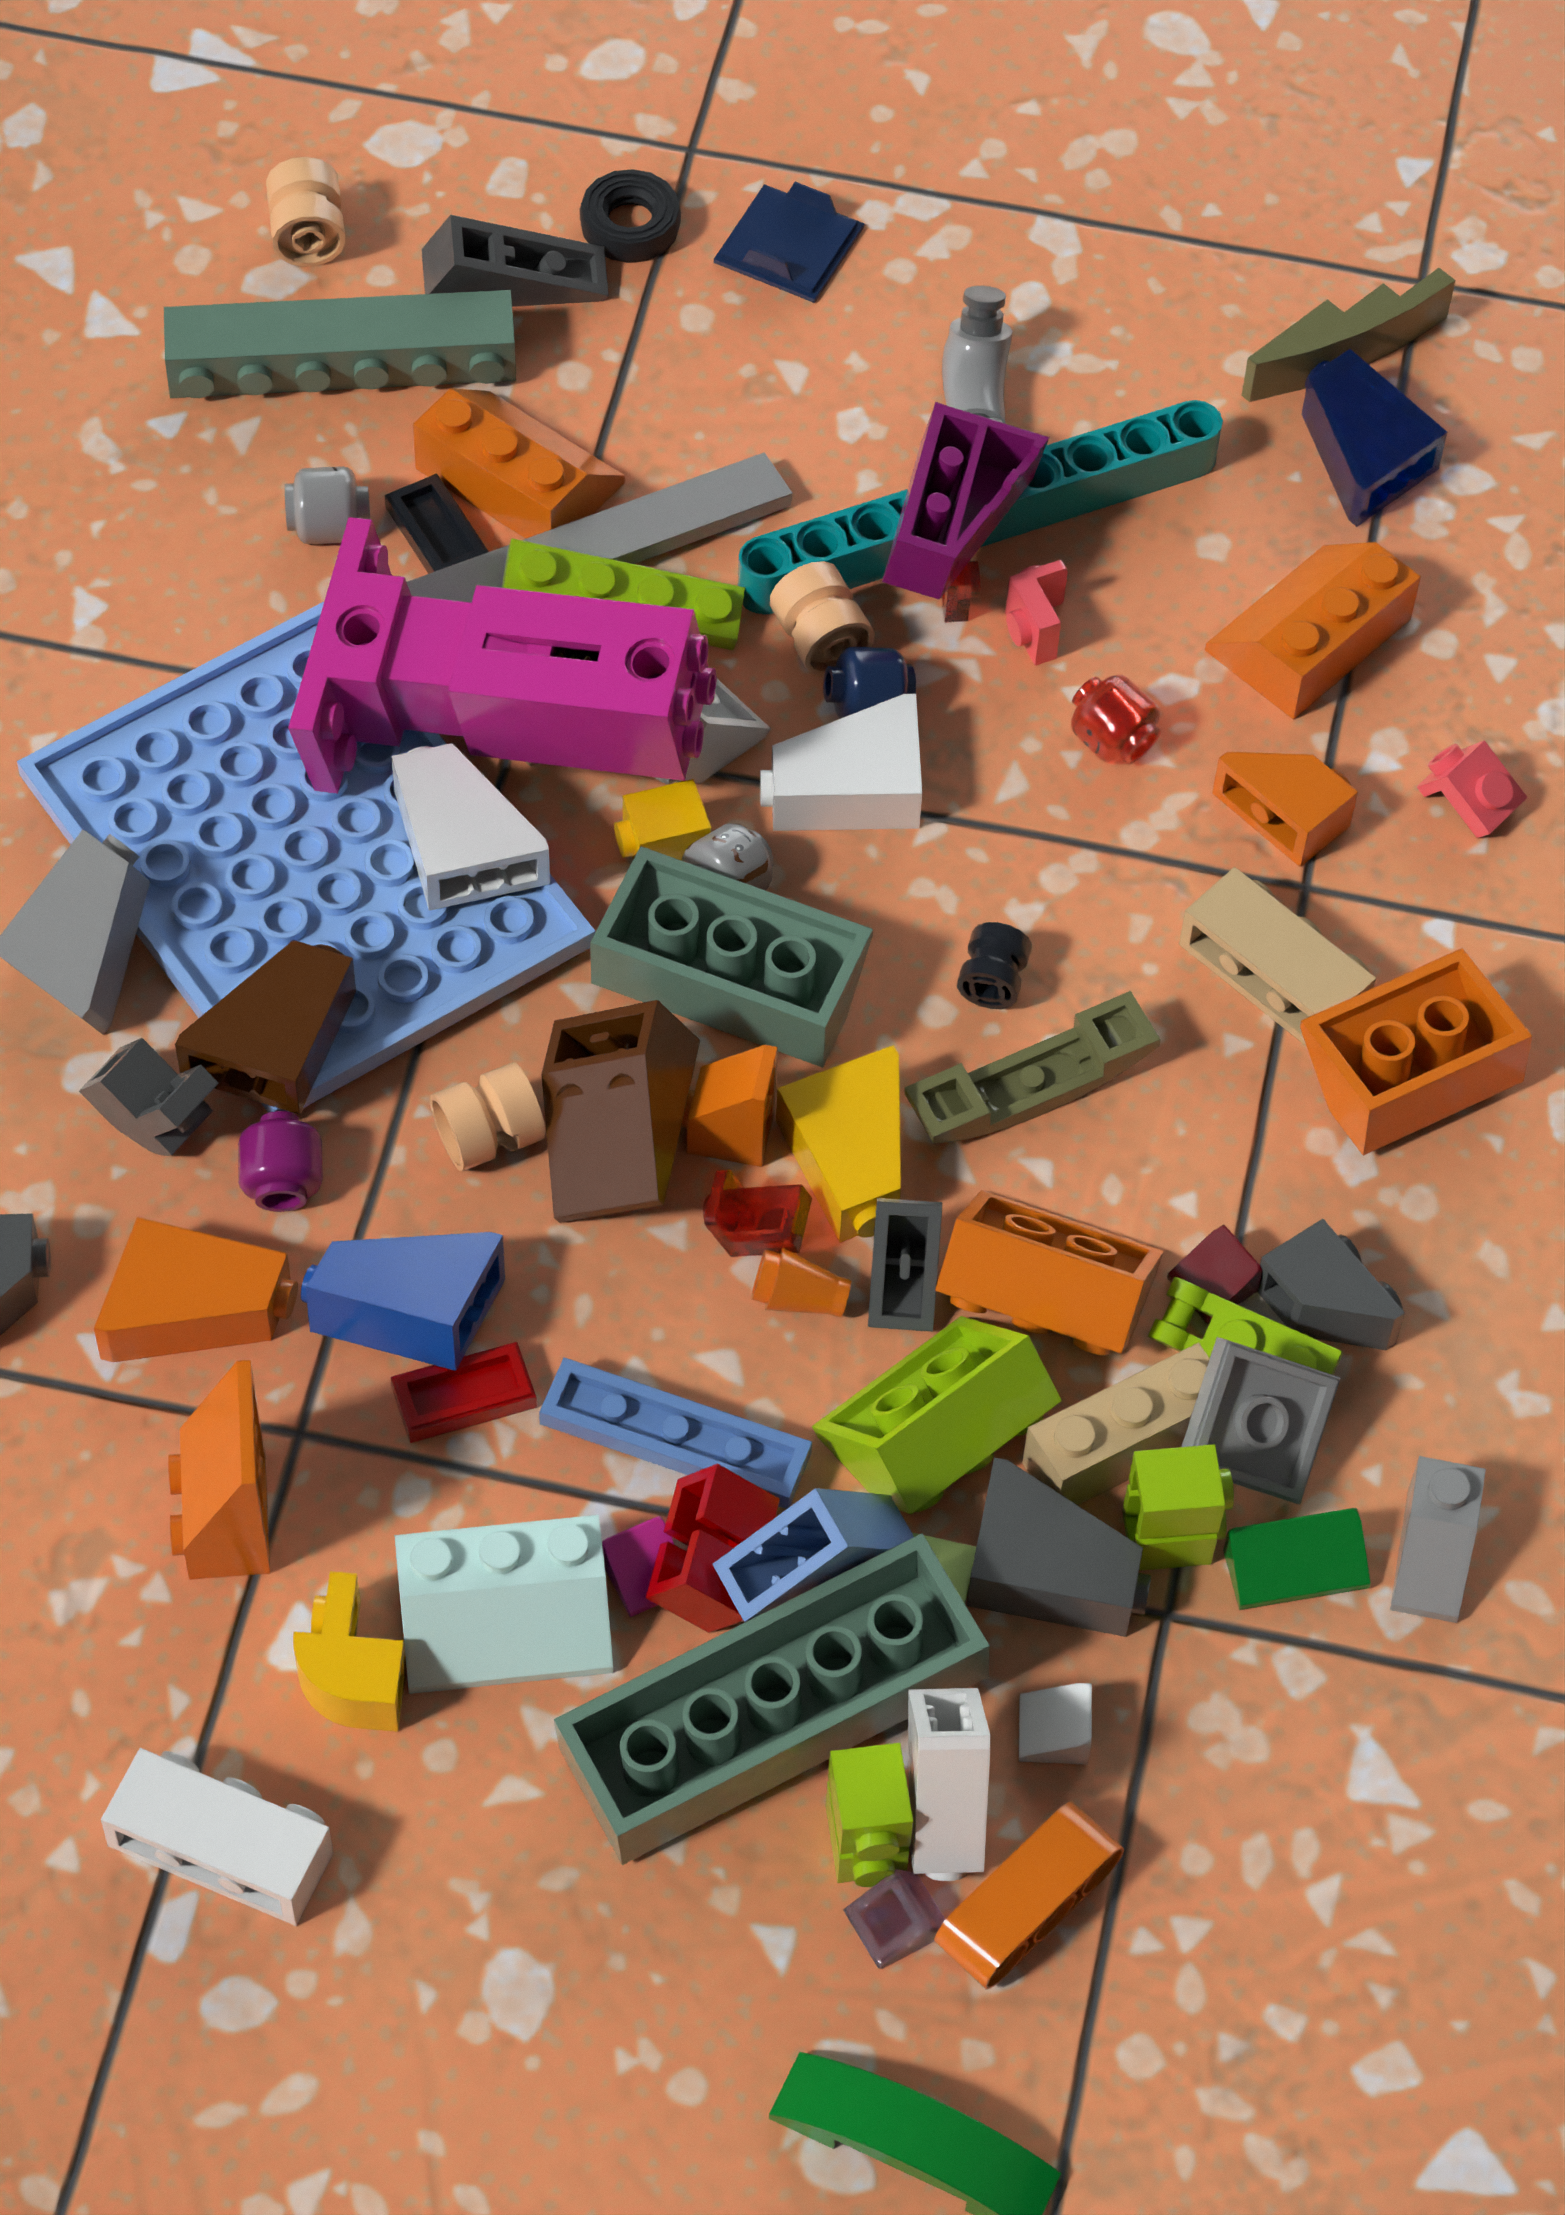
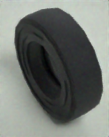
(634, 188)

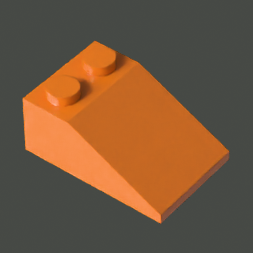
(222, 1483)

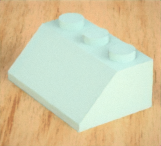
(504, 1604)

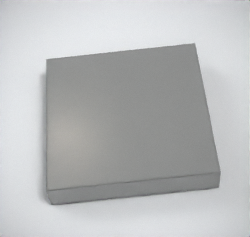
(1262, 1418)

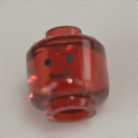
(1115, 719)

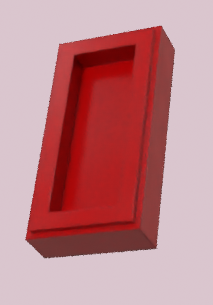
(479, 1391)

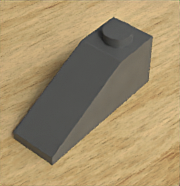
(495, 257)

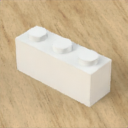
(218, 1834)

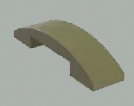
(1035, 1079)

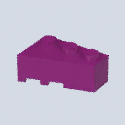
(957, 495)

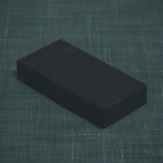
(433, 524)

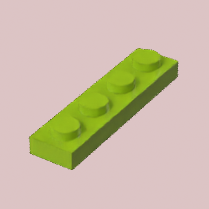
(573, 573)

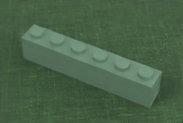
(339, 344)

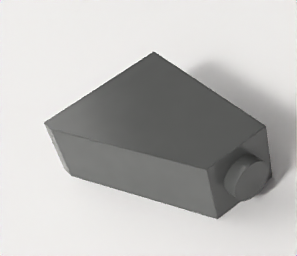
(1053, 1559)

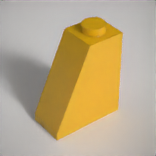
(847, 1137)

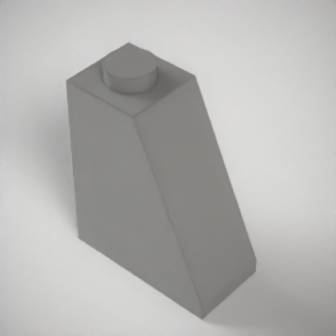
(81, 927)

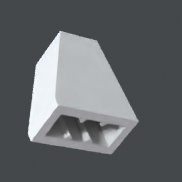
(849, 773)
(464, 830)
(948, 1781)

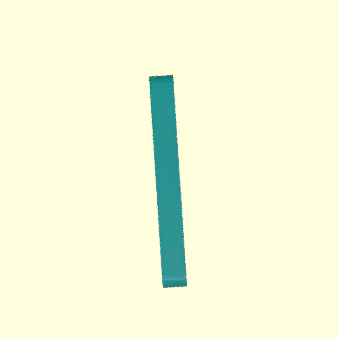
(1070, 481)

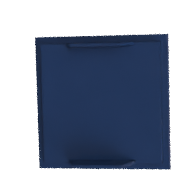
(790, 240)

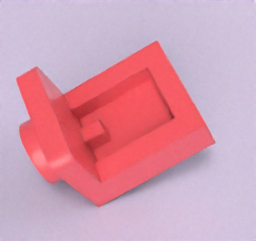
(1031, 611)
(1474, 786)

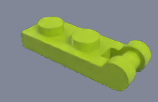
(1236, 1325)

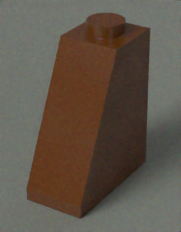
(274, 1026)

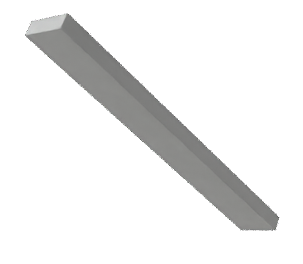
(637, 527)

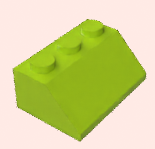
(940, 1412)

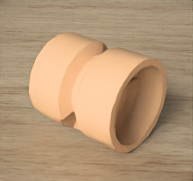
(305, 211)
(820, 615)
(487, 1116)

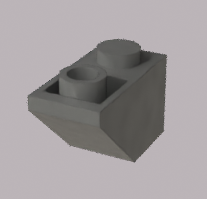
(1327, 1292)

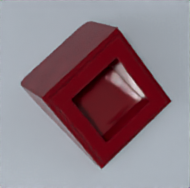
(1220, 1267)

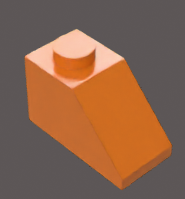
(1287, 799)
(733, 1107)

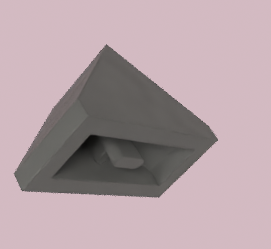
(904, 1264)

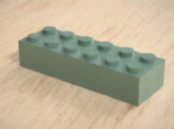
(770, 1698)

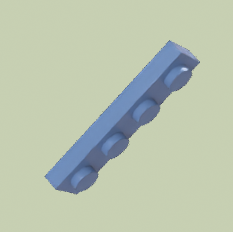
(671, 1429)

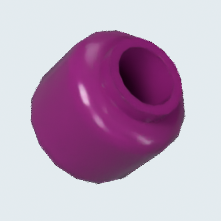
(280, 1162)

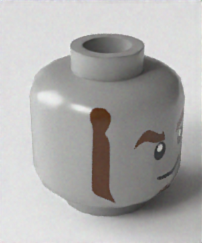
(734, 854)

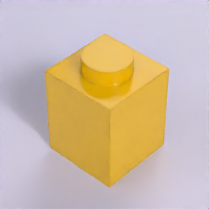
(662, 820)

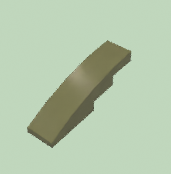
(1369, 328)

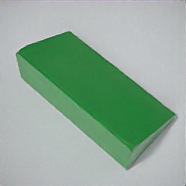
(1297, 1558)

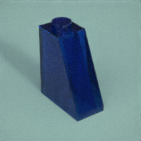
(1368, 435)

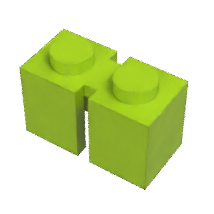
(1177, 1505)
(868, 1813)

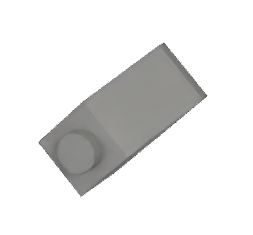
(1437, 1539)

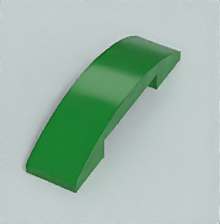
(913, 2135)

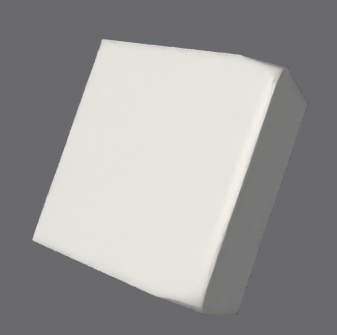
(1056, 1724)

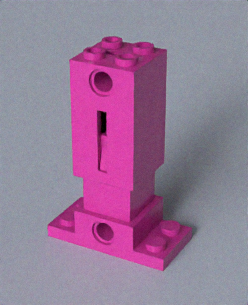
(507, 672)

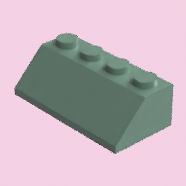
(730, 955)

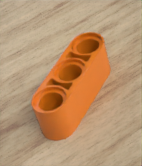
(1029, 1895)

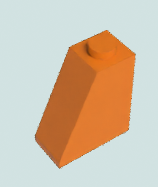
(191, 1294)

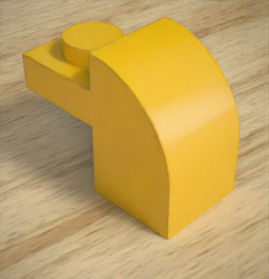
(344, 1675)

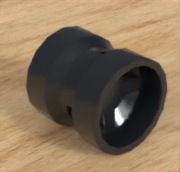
(992, 972)

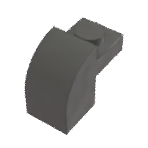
(148, 1098)

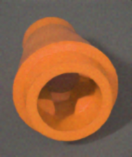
(798, 1285)

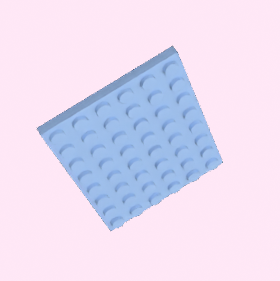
(256, 858)

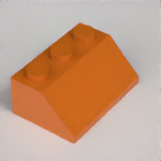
(509, 463)
(1318, 623)
(1415, 1050)
(1048, 1273)

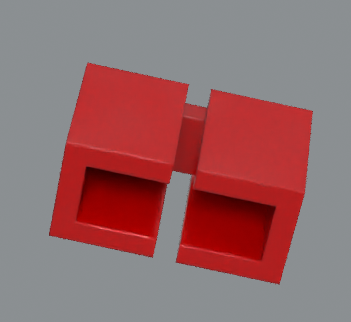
(711, 1516)

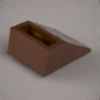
(615, 1107)

